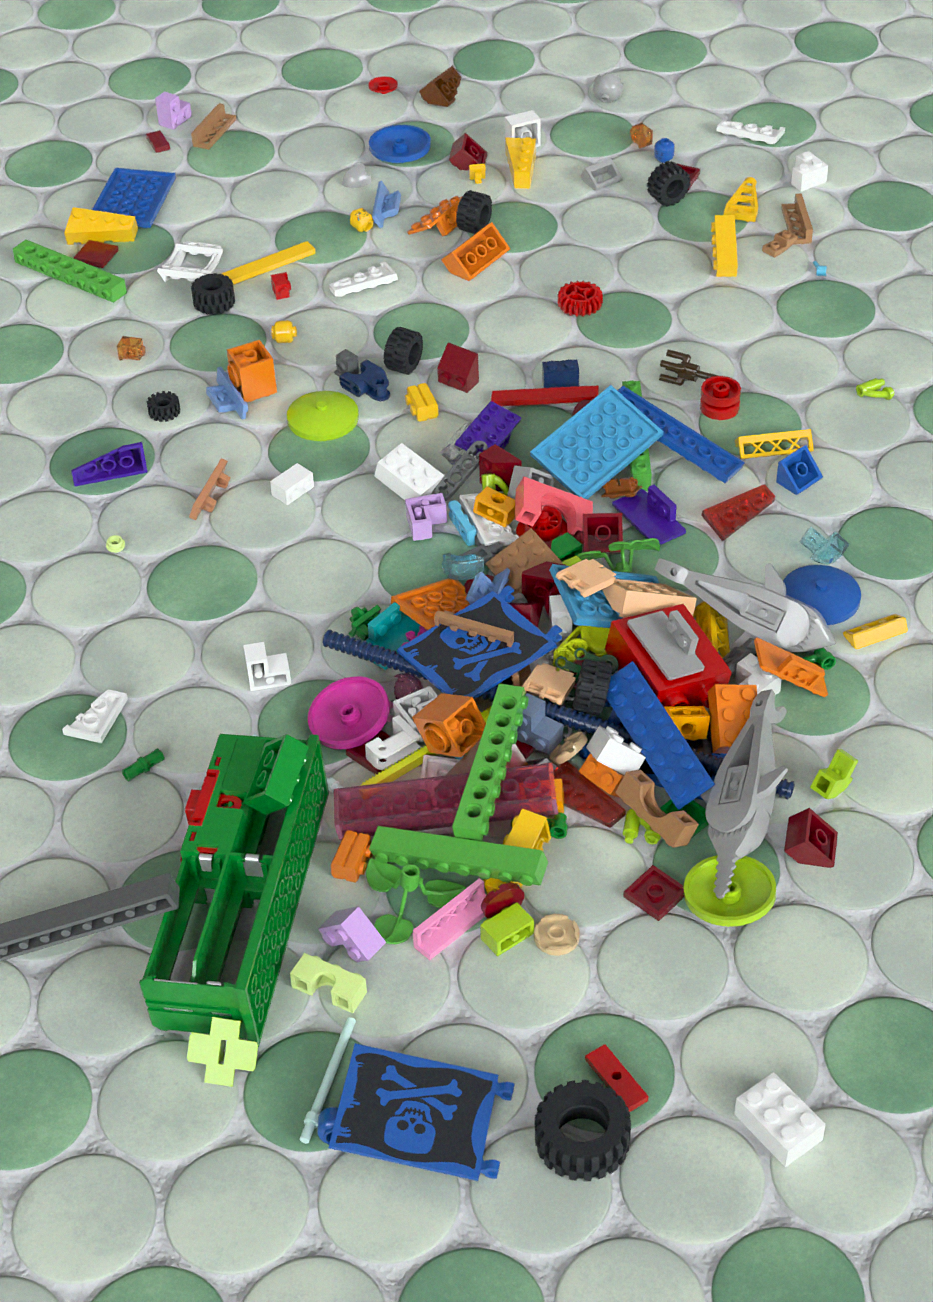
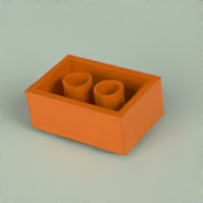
(729, 713)

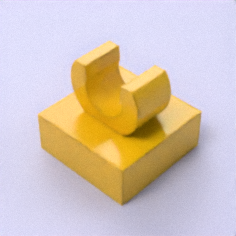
(477, 172)

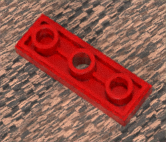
(616, 1077)

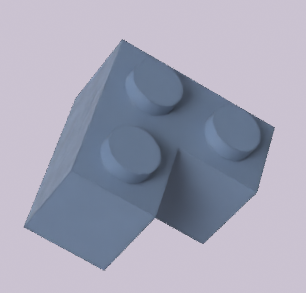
(539, 729)

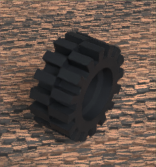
(163, 406)

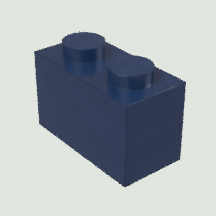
(560, 373)

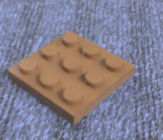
(519, 556)

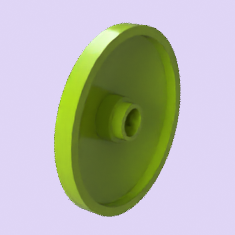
(322, 415)
(749, 896)

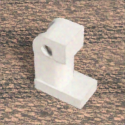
(394, 747)

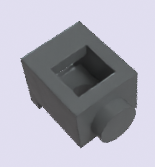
(346, 362)

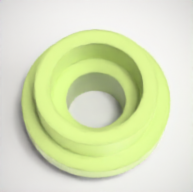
(115, 543)

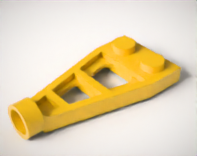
(742, 212)

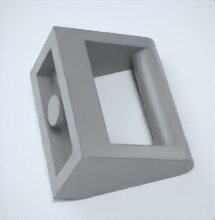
(600, 168)

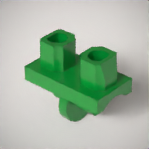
(360, 620)

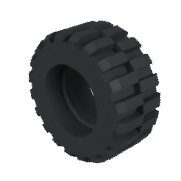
(582, 1158)

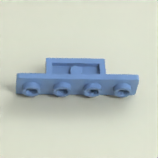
(385, 204)
(225, 396)
(483, 585)

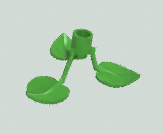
(631, 545)
(385, 876)

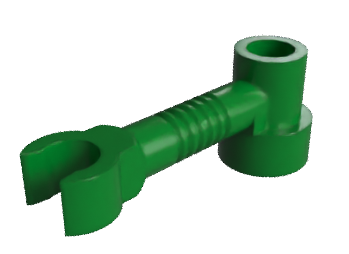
(823, 658)
(557, 825)

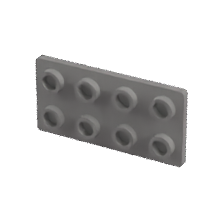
(668, 643)

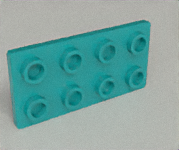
(390, 629)

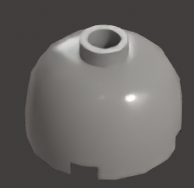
(607, 87)

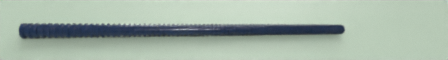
(559, 714)

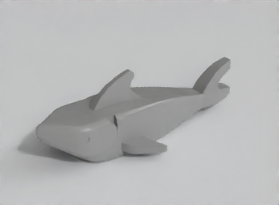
(757, 609)

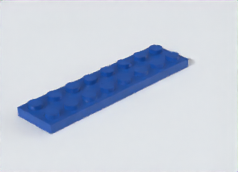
(687, 441)
(658, 736)

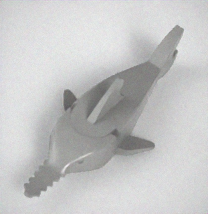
(744, 790)

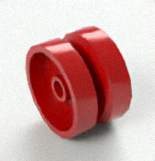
(720, 397)

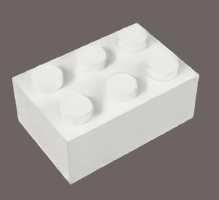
(407, 473)
(779, 1119)

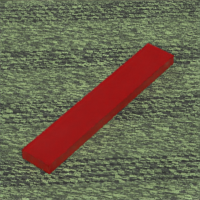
(544, 395)

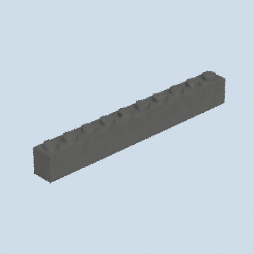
(88, 916)

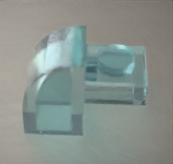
(824, 549)
(462, 567)

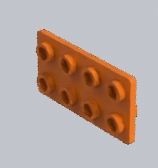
(443, 216)
(790, 667)

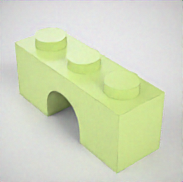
(313, 973)

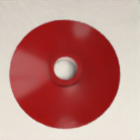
(383, 84)

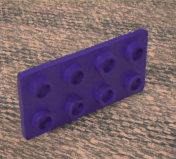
(491, 426)
(651, 514)

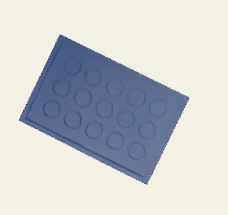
(135, 194)

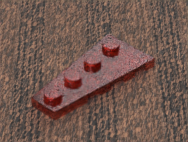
(737, 511)
(586, 797)

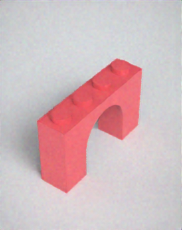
(533, 494)

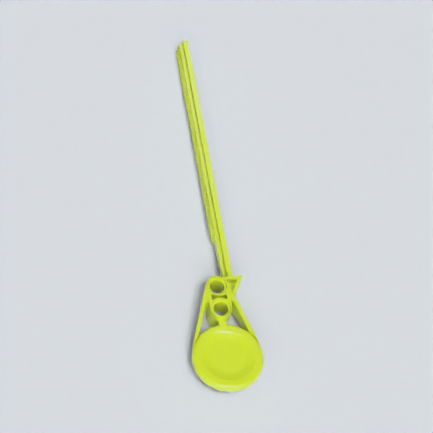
(591, 639)

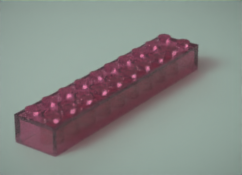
(435, 801)

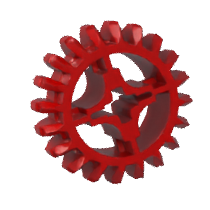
(580, 298)

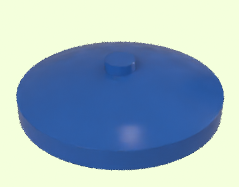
(399, 143)
(825, 589)

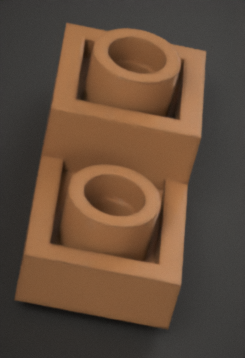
(781, 243)

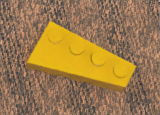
(521, 160)
(99, 227)
(724, 246)
(527, 831)

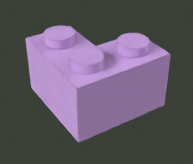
(172, 110)
(423, 513)
(354, 931)

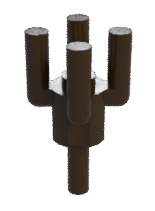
(684, 370)

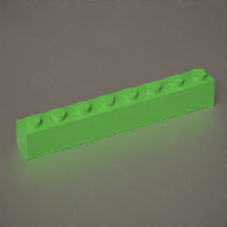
(459, 855)

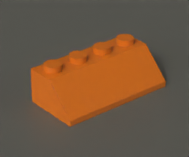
(476, 253)

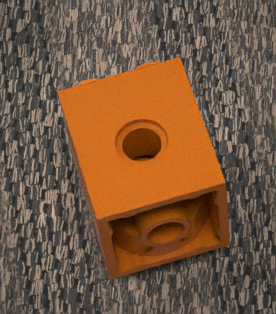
(252, 370)
(450, 724)

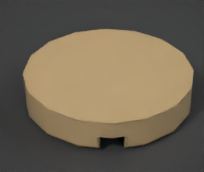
(570, 748)
(556, 934)

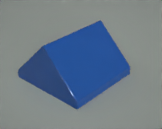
(798, 471)

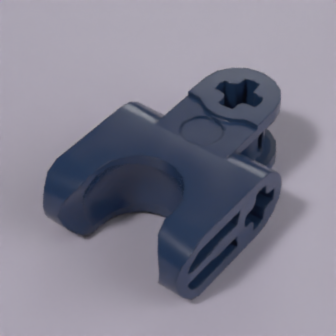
(371, 381)

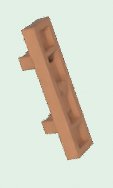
(204, 500)

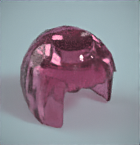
(406, 685)

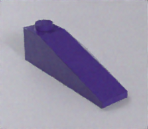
(119, 463)

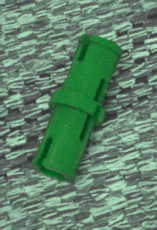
(143, 764)

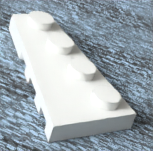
(751, 131)
(370, 279)
(487, 531)

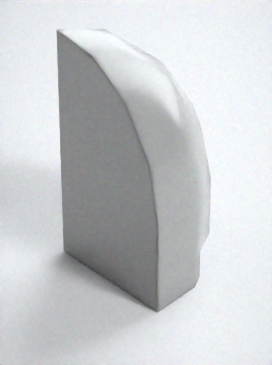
(356, 177)

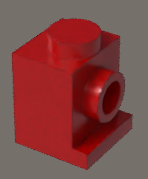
(280, 285)

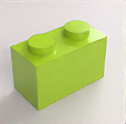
(507, 929)

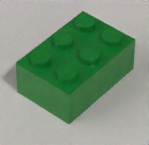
(276, 774)

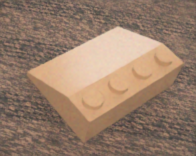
(640, 597)

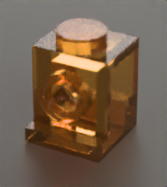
(641, 135)
(130, 348)

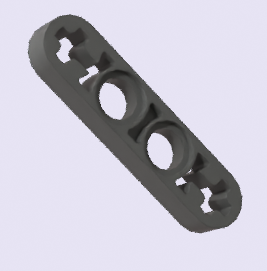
(462, 471)

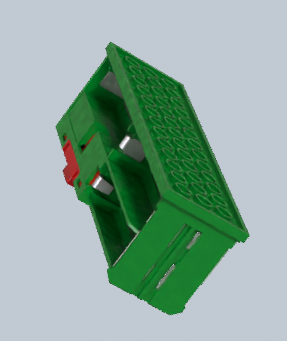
(225, 870)

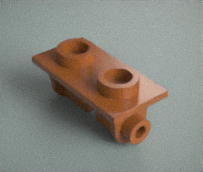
(627, 487)

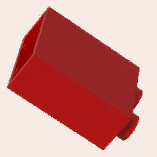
(683, 691)

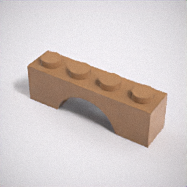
(638, 792)

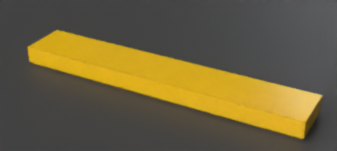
(270, 262)

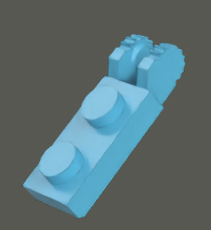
(462, 523)

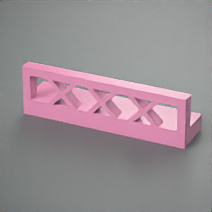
(454, 921)

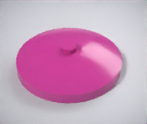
(349, 712)

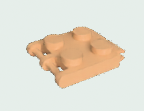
(587, 577)
(549, 683)

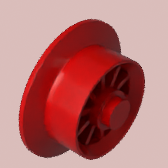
(547, 526)

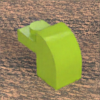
(836, 778)

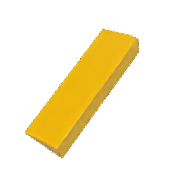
(876, 631)

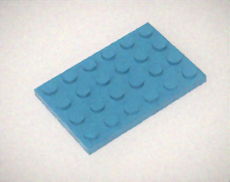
(596, 443)
(595, 608)

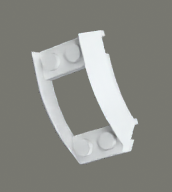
(173, 268)

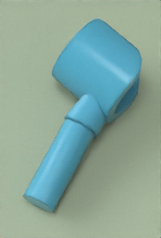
(821, 270)

